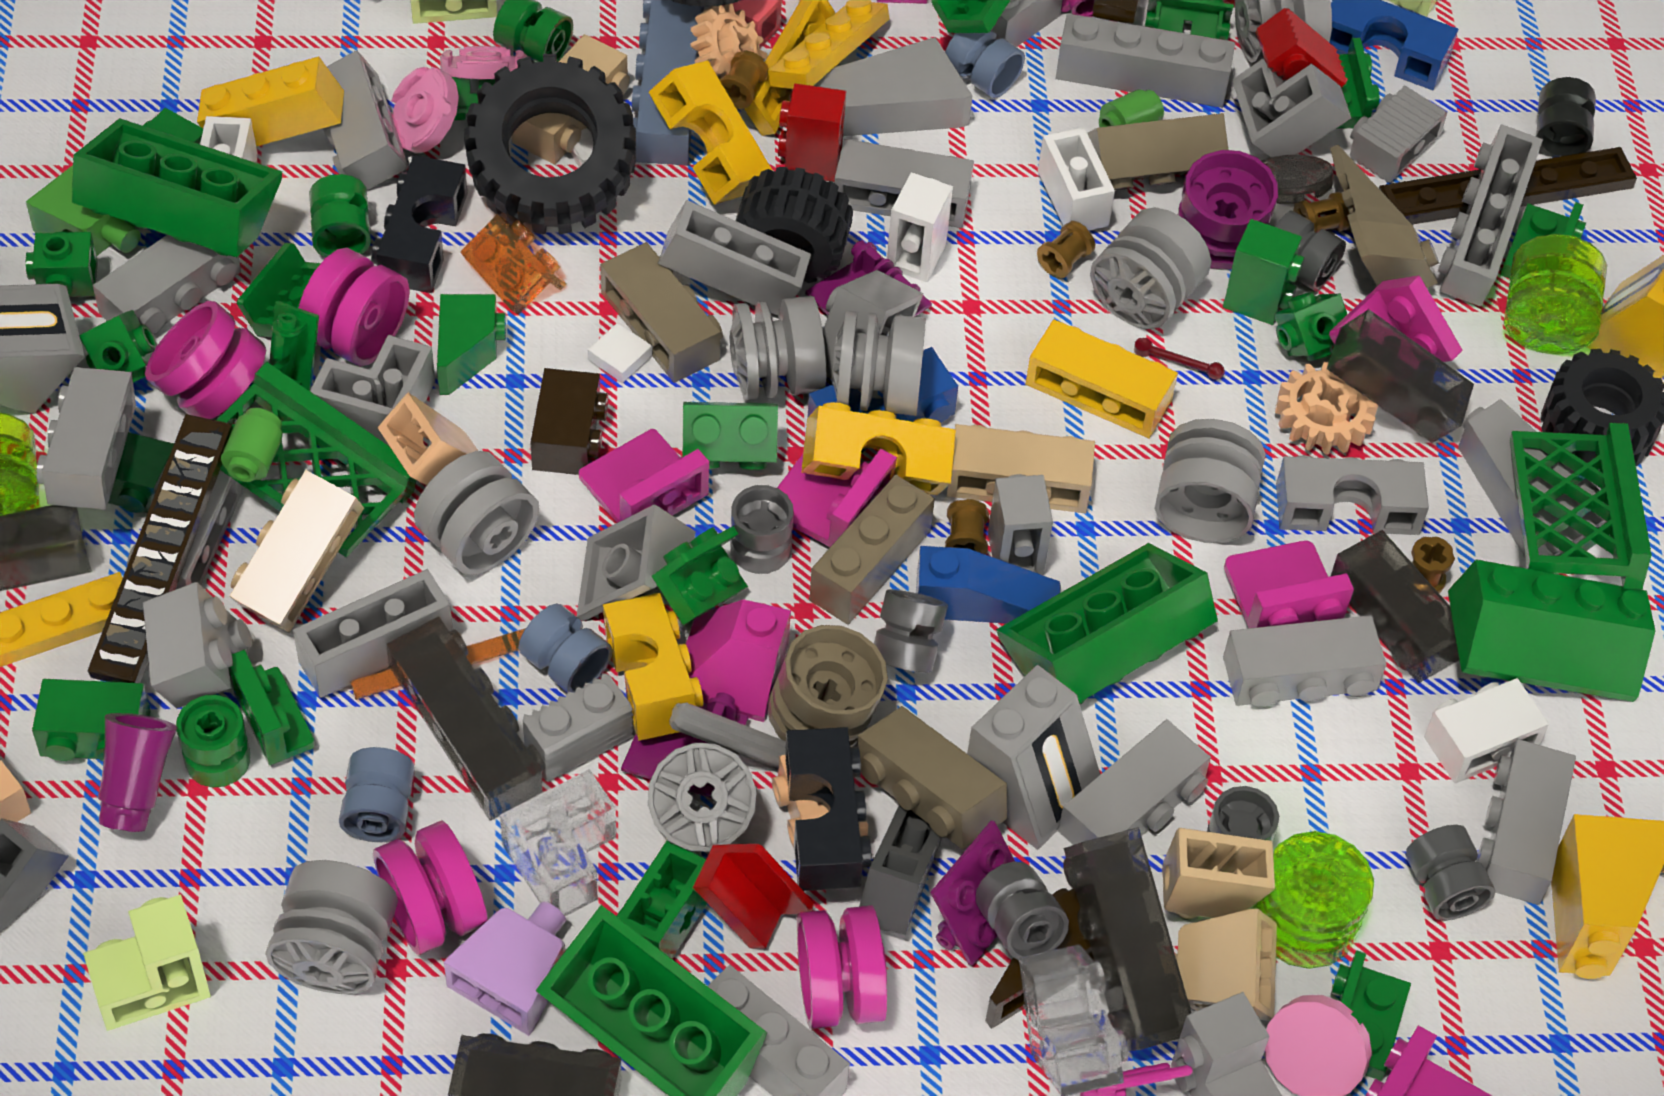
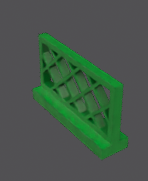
(338, 439)
(1611, 470)

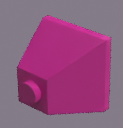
(739, 653)

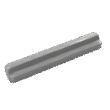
(727, 734)

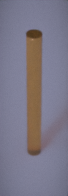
(477, 653)

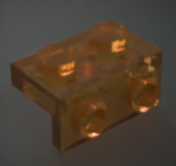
(511, 263)

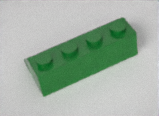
(174, 187)
(1113, 621)
(1552, 630)
(652, 1011)

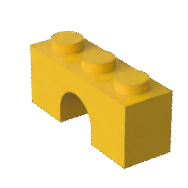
(698, 101)
(838, 436)
(646, 642)

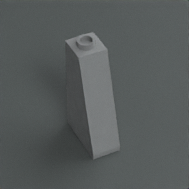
(902, 91)
(1488, 454)

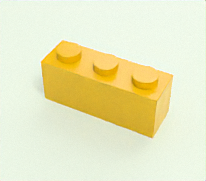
(278, 101)
(1101, 378)

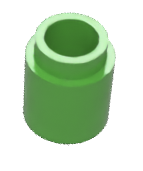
(1132, 108)
(252, 445)

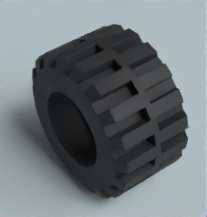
(800, 212)
(1610, 384)

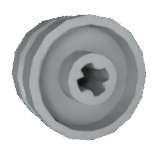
(476, 512)

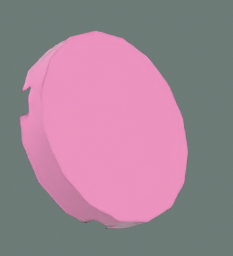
(479, 61)
(424, 108)
(1317, 1047)

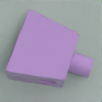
(507, 963)

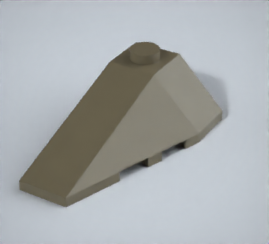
(1381, 232)

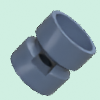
(986, 61)
(560, 642)
(377, 794)

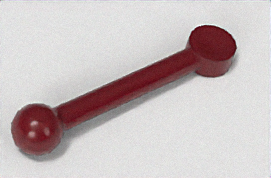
(1144, 348)

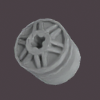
(1253, 13)
(1150, 268)
(778, 347)
(880, 362)
(1210, 481)
(696, 766)
(332, 927)

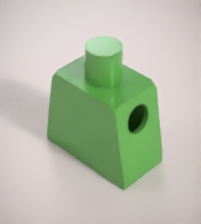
(53, 212)

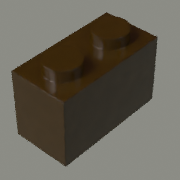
(567, 420)

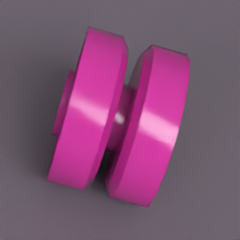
(355, 305)
(205, 361)
(431, 887)
(847, 966)

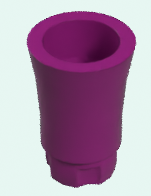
(132, 769)

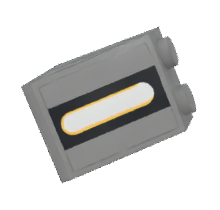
(36, 343)
(1041, 751)

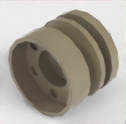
(828, 682)

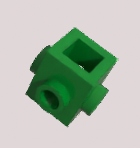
(64, 260)
(1307, 322)
(120, 345)

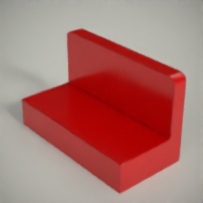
(749, 891)

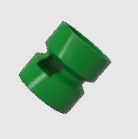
(532, 29)
(339, 214)
(213, 740)

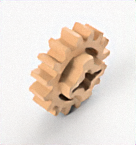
(721, 35)
(1324, 410)

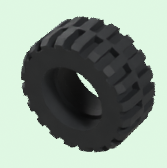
(542, 90)

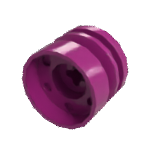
(1222, 197)

